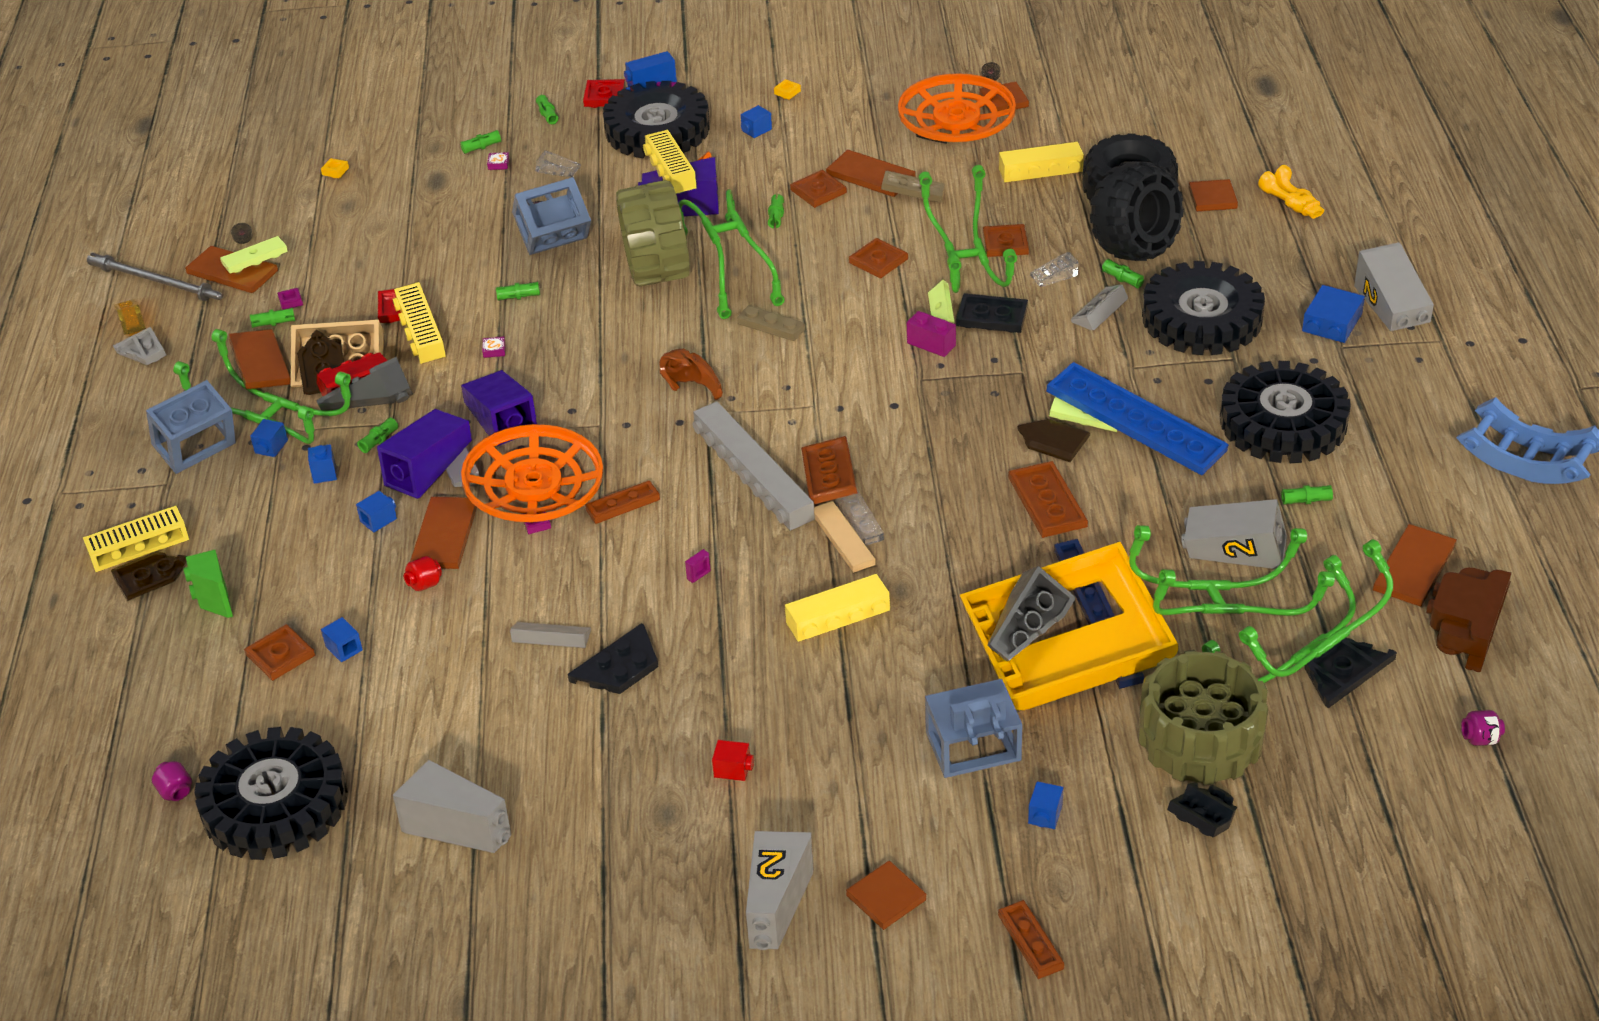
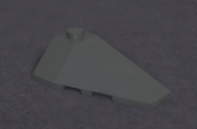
(382, 386)
(1030, 610)

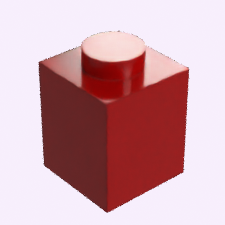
(732, 760)

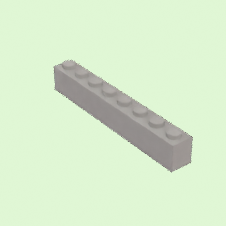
(753, 466)

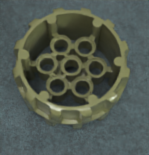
(653, 233)
(1203, 717)

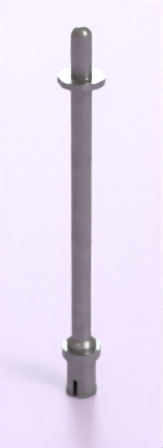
(108, 263)

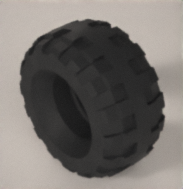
(1122, 149)
(1117, 207)

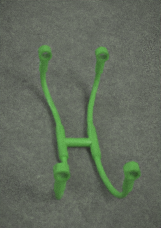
(733, 223)
(954, 256)
(304, 412)
(1168, 578)
(1324, 641)

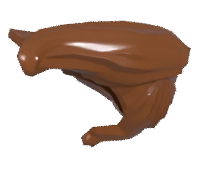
(683, 366)

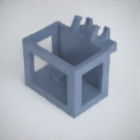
(551, 221)
(186, 416)
(973, 714)

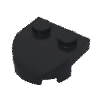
(1206, 809)

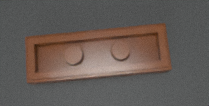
(622, 502)
(1031, 939)

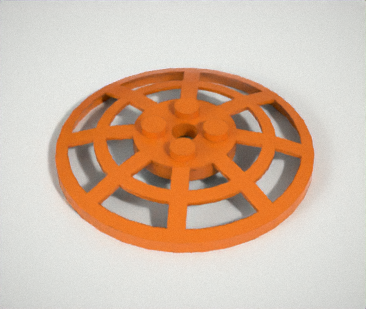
(956, 113)
(519, 474)

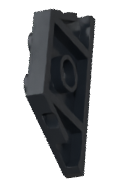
(619, 663)
(1345, 668)

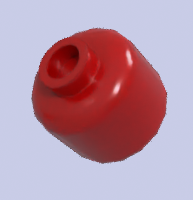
(422, 573)

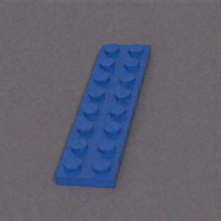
(1137, 418)

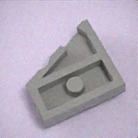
(141, 347)

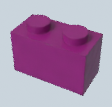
(931, 333)

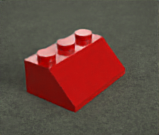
(356, 368)

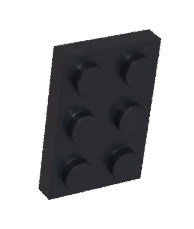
(992, 313)

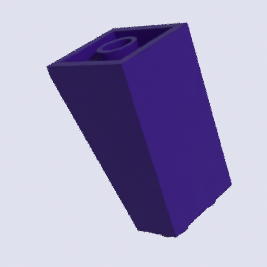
(706, 191)
(499, 402)
(422, 452)

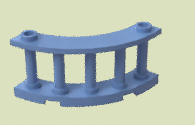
(1534, 437)

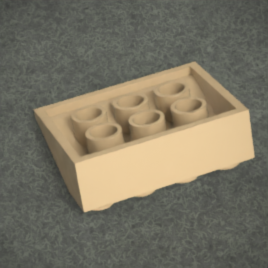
(354, 336)

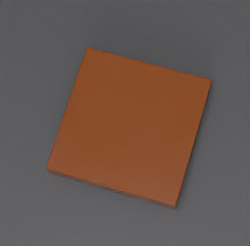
(1020, 98)
(818, 188)
(1213, 195)
(1005, 237)
(878, 258)
(279, 652)
(886, 895)

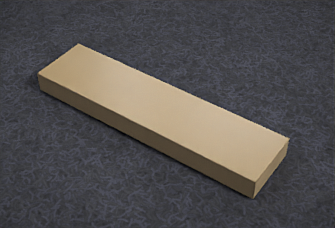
(843, 537)

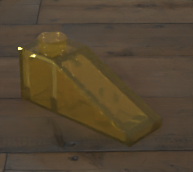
(130, 317)

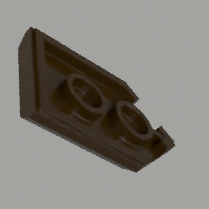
(315, 356)
(1053, 438)
(147, 574)

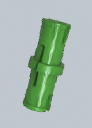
(547, 109)
(480, 141)
(775, 211)
(1123, 273)
(517, 291)
(272, 317)
(377, 435)
(1307, 494)

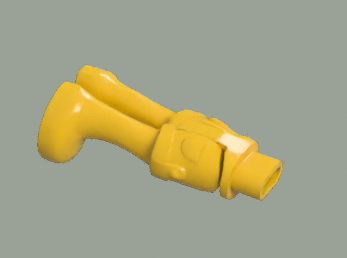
(1298, 199)

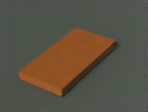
(864, 170)
(209, 267)
(259, 359)
(829, 470)
(1047, 499)
(445, 530)
(1416, 564)

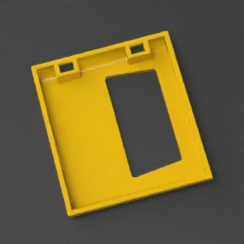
(1086, 654)

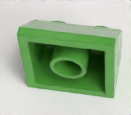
(208, 583)

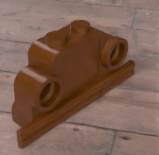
(1468, 612)

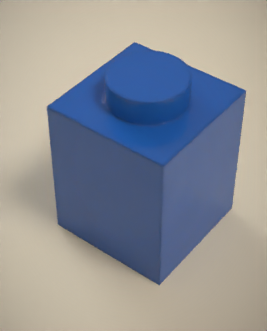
(756, 121)
(269, 438)
(322, 463)
(376, 511)
(341, 639)
(1045, 805)

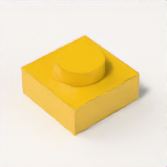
(787, 89)
(334, 168)

